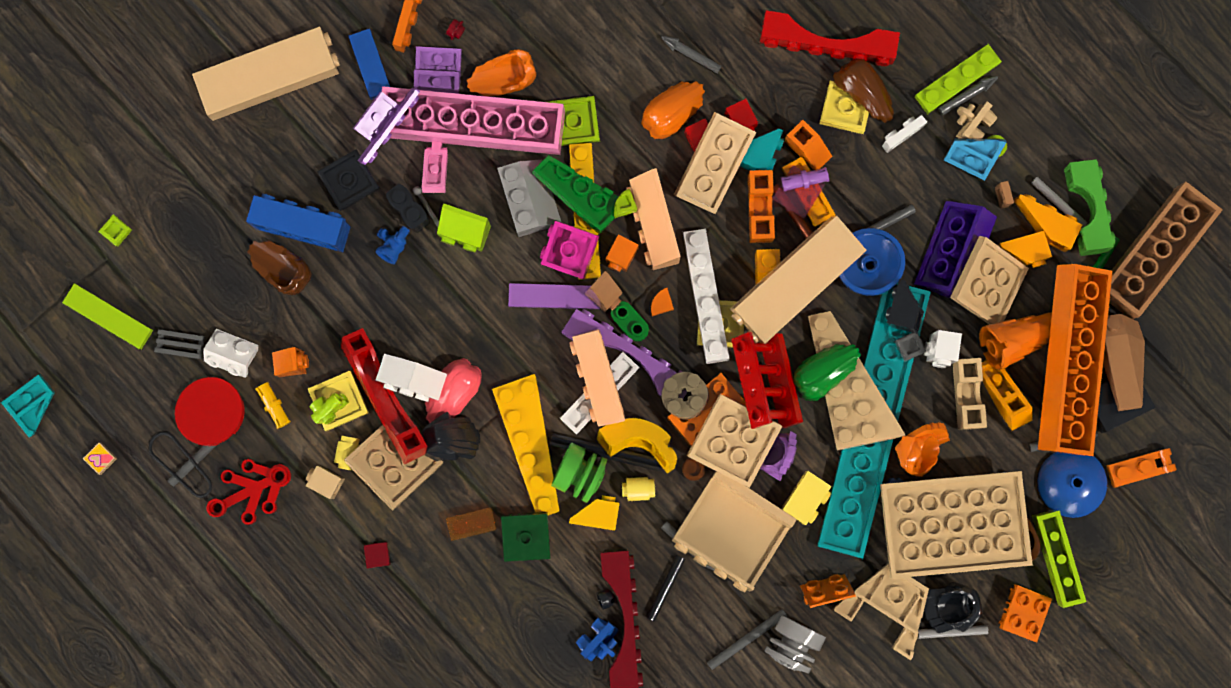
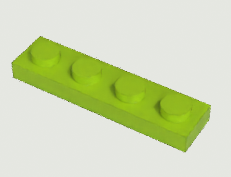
(958, 79)

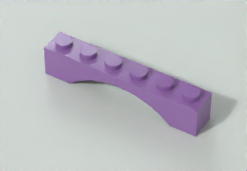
(658, 371)

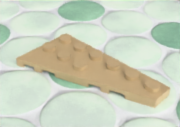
(856, 405)

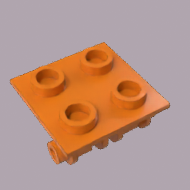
(827, 590)
(1025, 613)

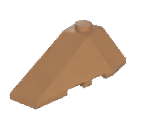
(1125, 361)

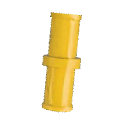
(272, 405)

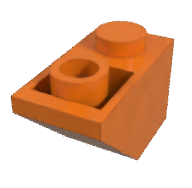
(808, 145)
(290, 362)

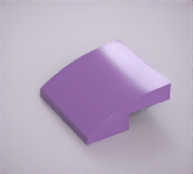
(438, 69)

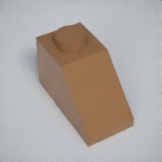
(604, 292)

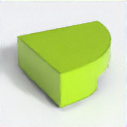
(624, 204)

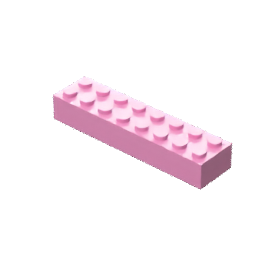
(481, 121)

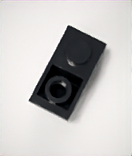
(905, 310)

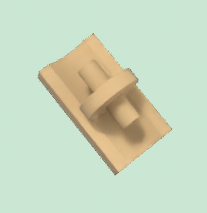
(981, 114)

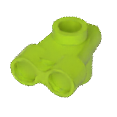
(325, 409)

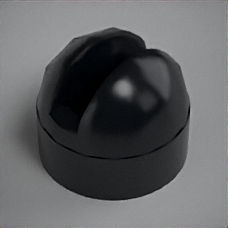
(605, 598)

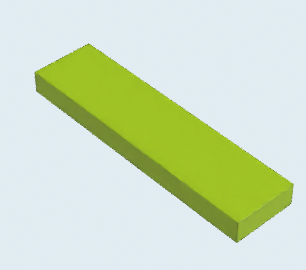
(107, 316)

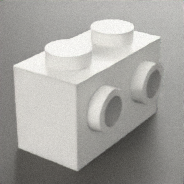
(943, 348)

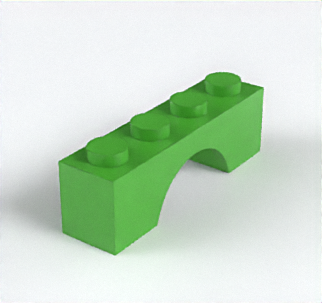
(1085, 180)

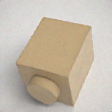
(324, 482)

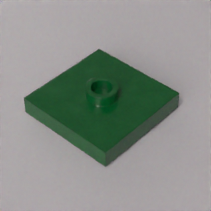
(525, 536)

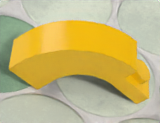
(639, 434)

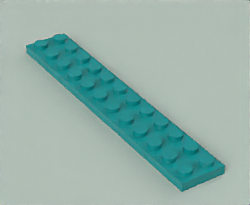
(863, 467)

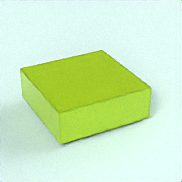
(115, 230)

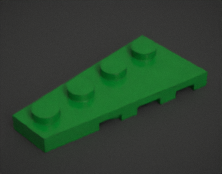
(579, 193)

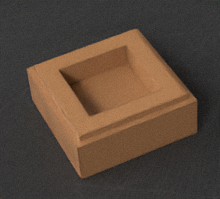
(1004, 194)

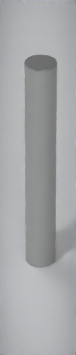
(1056, 200)
(931, 633)

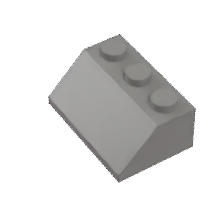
(528, 198)

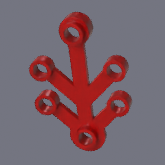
(252, 490)

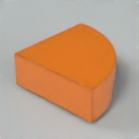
(661, 303)

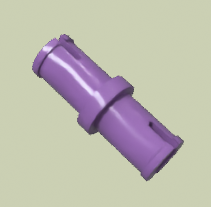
(805, 179)

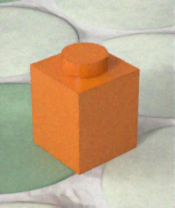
(621, 254)

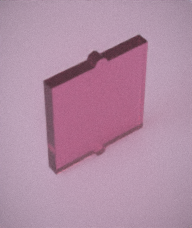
(798, 199)

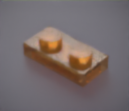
(471, 524)

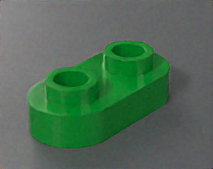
(629, 321)

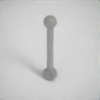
(417, 191)

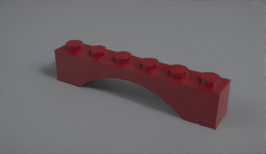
(616, 572)

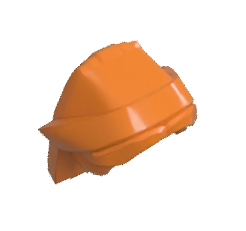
(920, 448)

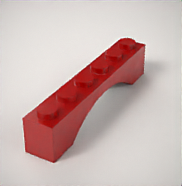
(783, 31)
(396, 422)

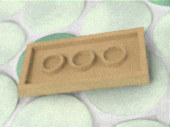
(714, 163)

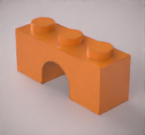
(760, 206)

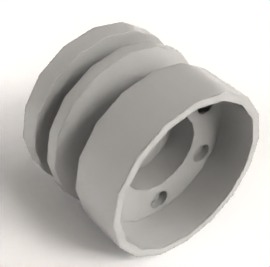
(794, 644)

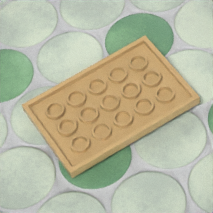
(956, 524)

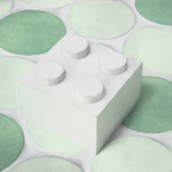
(410, 378)

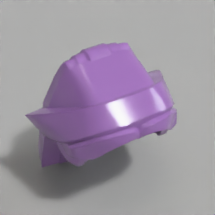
(780, 455)

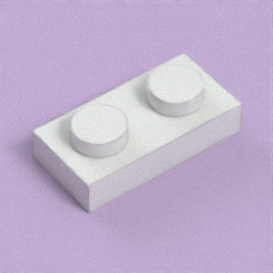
(895, 138)

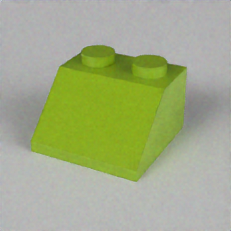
(463, 228)

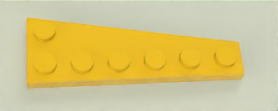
(525, 426)

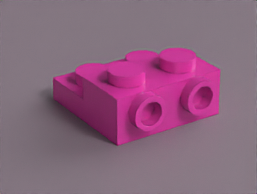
(569, 249)

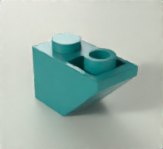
(762, 150)

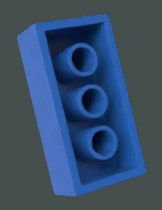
(298, 223)

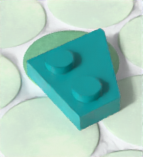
(30, 404)

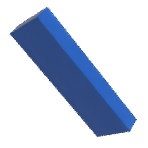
(369, 62)

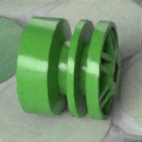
(579, 472)

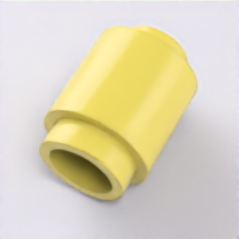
(344, 449)
(638, 488)

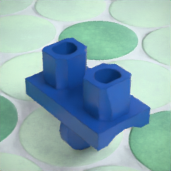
(601, 644)

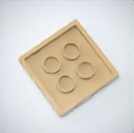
(989, 281)
(730, 444)
(384, 471)

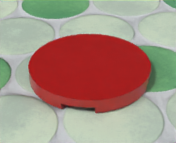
(209, 411)

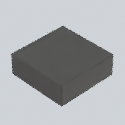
(910, 346)

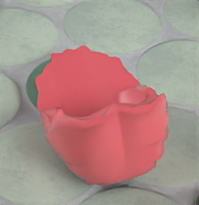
(458, 389)

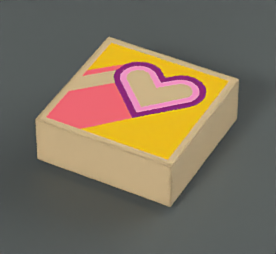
(100, 458)

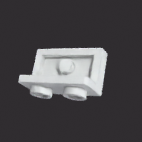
(229, 353)

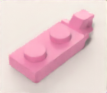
(435, 169)

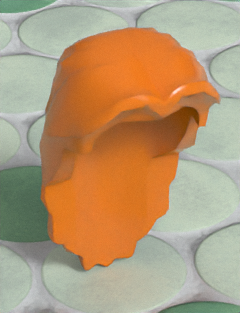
(503, 74)
(672, 109)

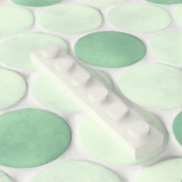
(706, 296)

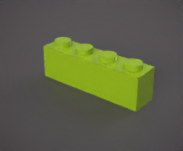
(1059, 558)

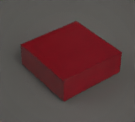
(377, 555)

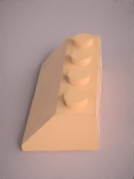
(654, 221)
(598, 378)

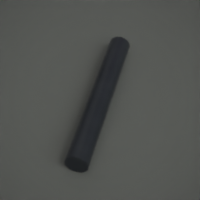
(665, 589)

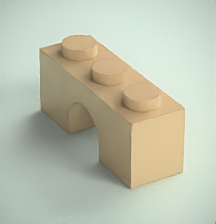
(967, 380)

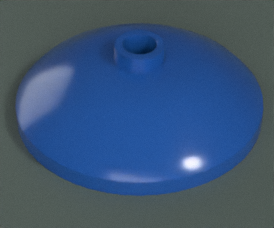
(885, 255)
(1057, 486)

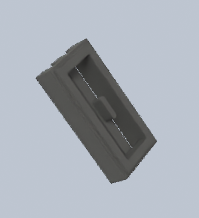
(160, 341)

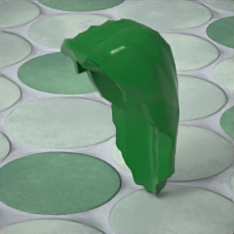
(825, 370)

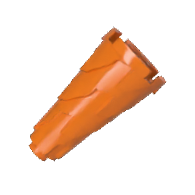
(1014, 339)

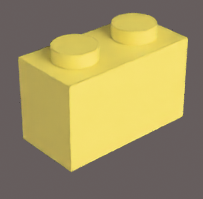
(806, 498)

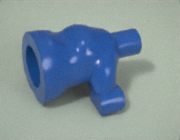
(393, 244)

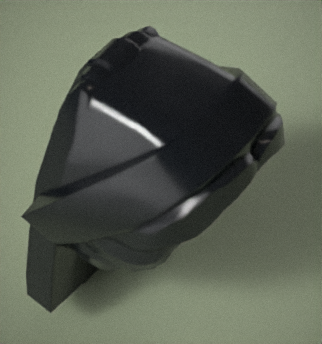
(451, 438)
(952, 608)

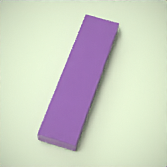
(550, 296)

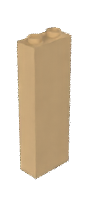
(266, 73)
(797, 280)

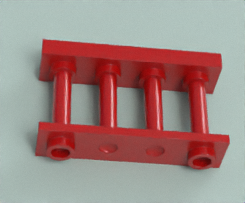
(780, 380)

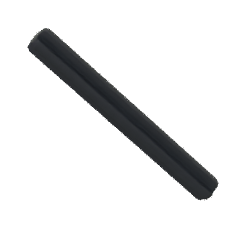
(622, 456)

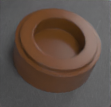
(693, 469)

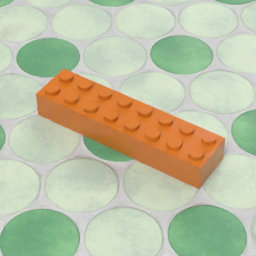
(1075, 359)

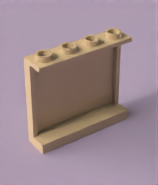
(733, 531)

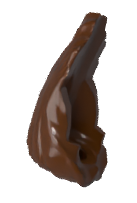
(865, 88)
(280, 267)

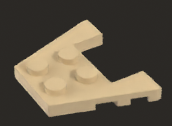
(897, 598)

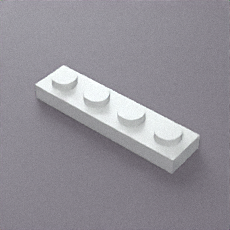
(578, 414)

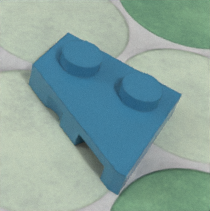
(975, 155)

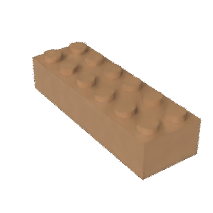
(1160, 249)

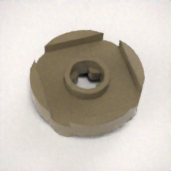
(696, 402)

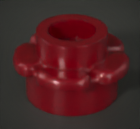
(455, 29)

